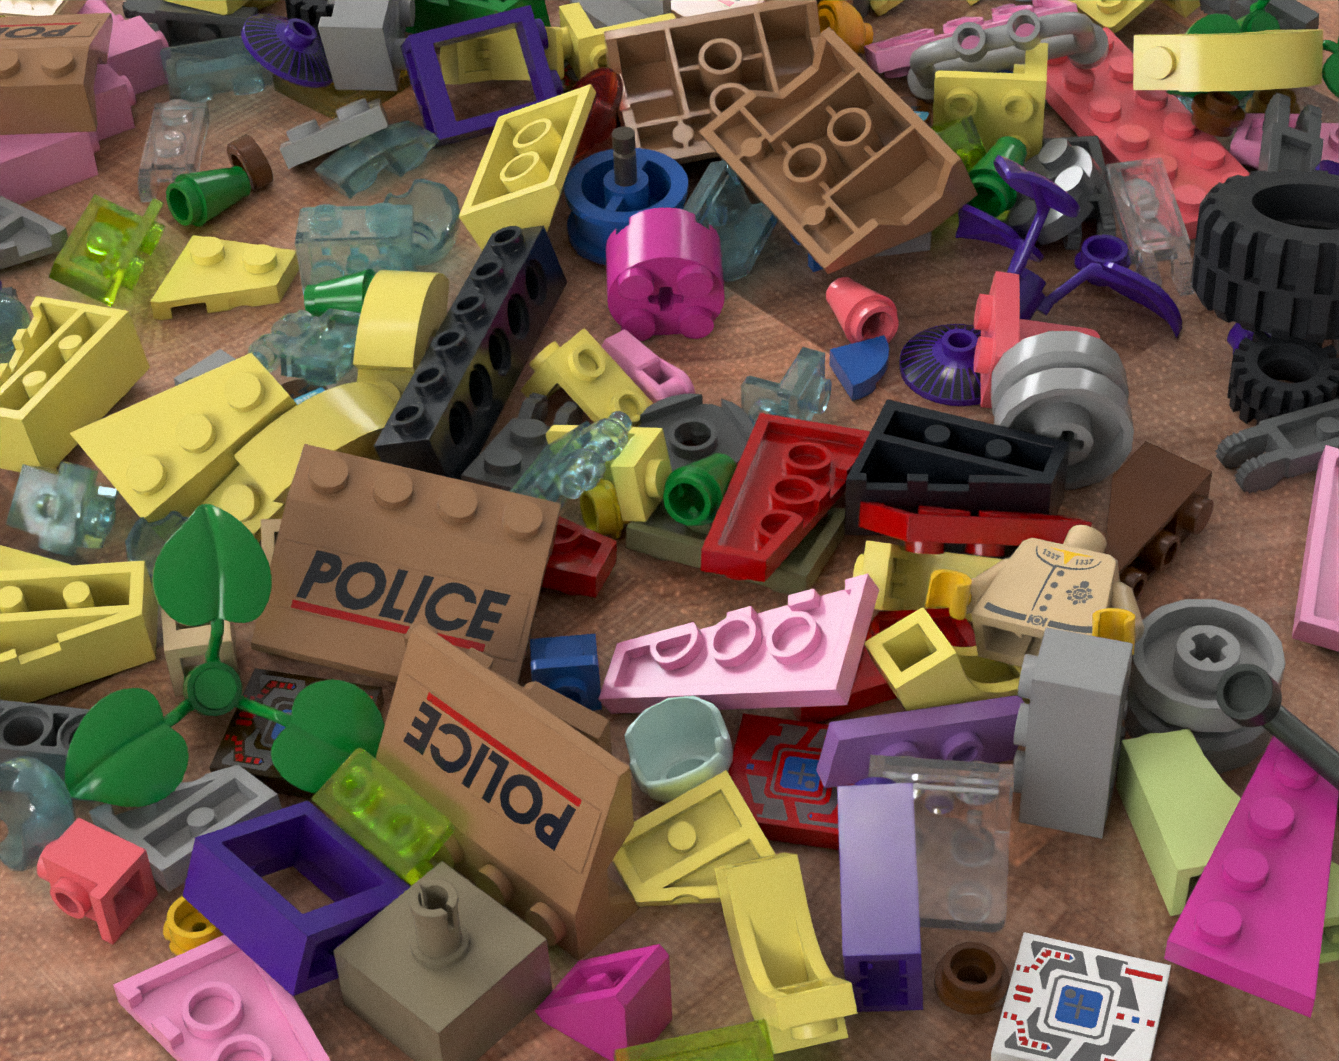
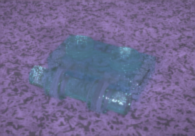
(310, 346)
(575, 460)

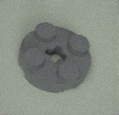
(1071, 170)
(707, 425)

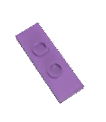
(949, 732)

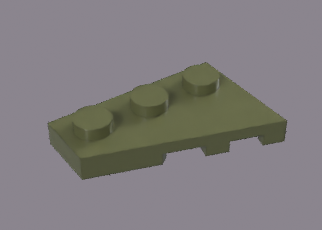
(682, 543)

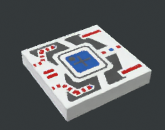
(1079, 1004)

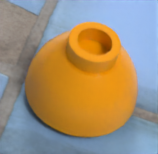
(846, 23)

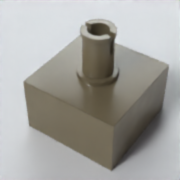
(444, 969)

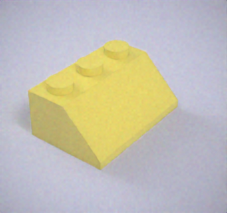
(526, 165)

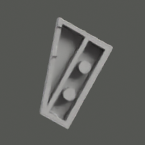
(365, 42)
(1071, 730)

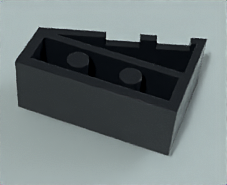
(953, 464)

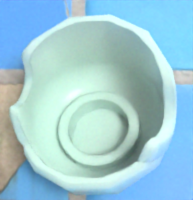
(677, 746)

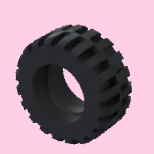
(1271, 253)

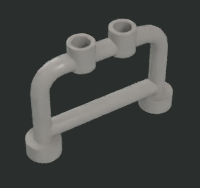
(1000, 48)

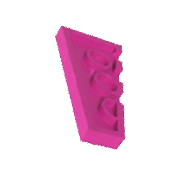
(1265, 887)

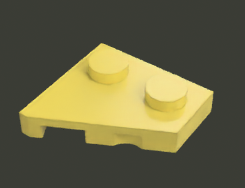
(225, 276)
(677, 846)

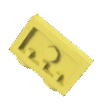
(998, 101)

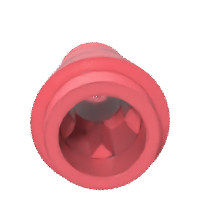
(862, 311)

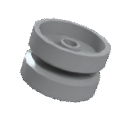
(1071, 392)
(1178, 673)

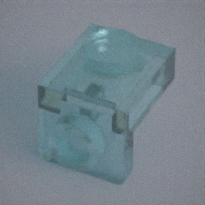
(798, 394)

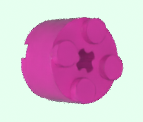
(665, 275)

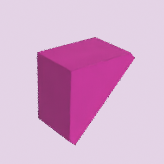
(613, 1000)

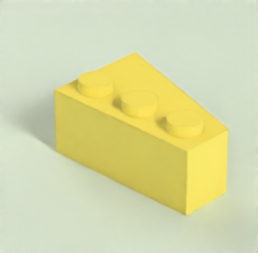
(64, 377)
(184, 440)
(73, 626)

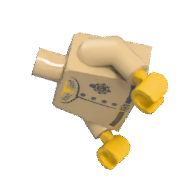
(1041, 587)

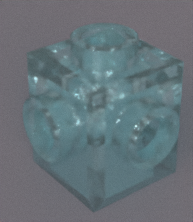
(63, 507)

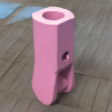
(647, 370)

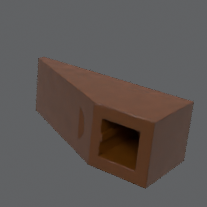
(1153, 510)

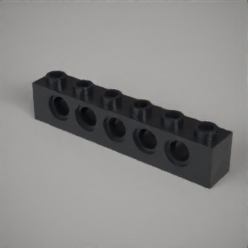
(475, 355)

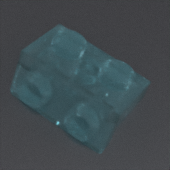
(210, 68)
(740, 226)
(350, 239)

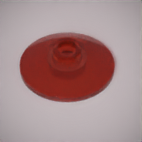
(604, 108)

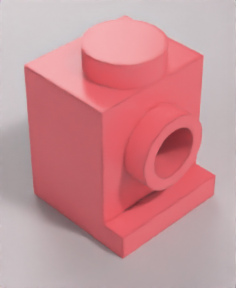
(98, 877)

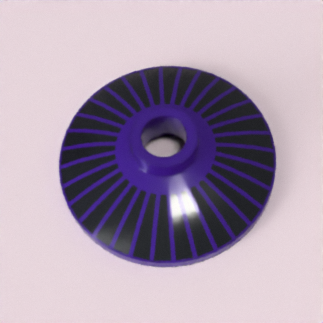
(287, 49)
(941, 365)

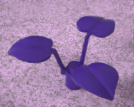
(1047, 194)

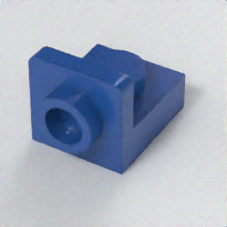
(568, 667)

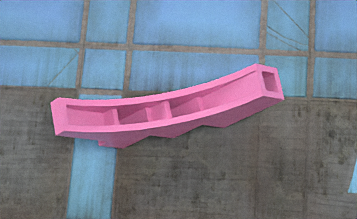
(51, 161)

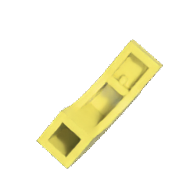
(1228, 61)
(396, 326)
(337, 419)
(931, 672)
(780, 953)

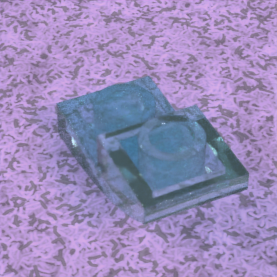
(395, 148)

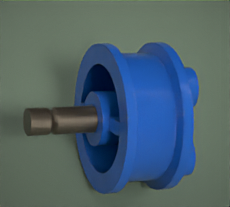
(616, 186)

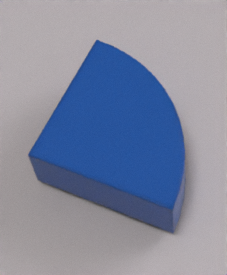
(860, 365)

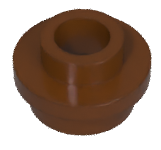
(1217, 113)
(971, 963)

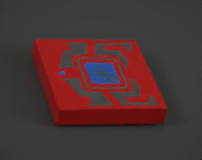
(780, 783)

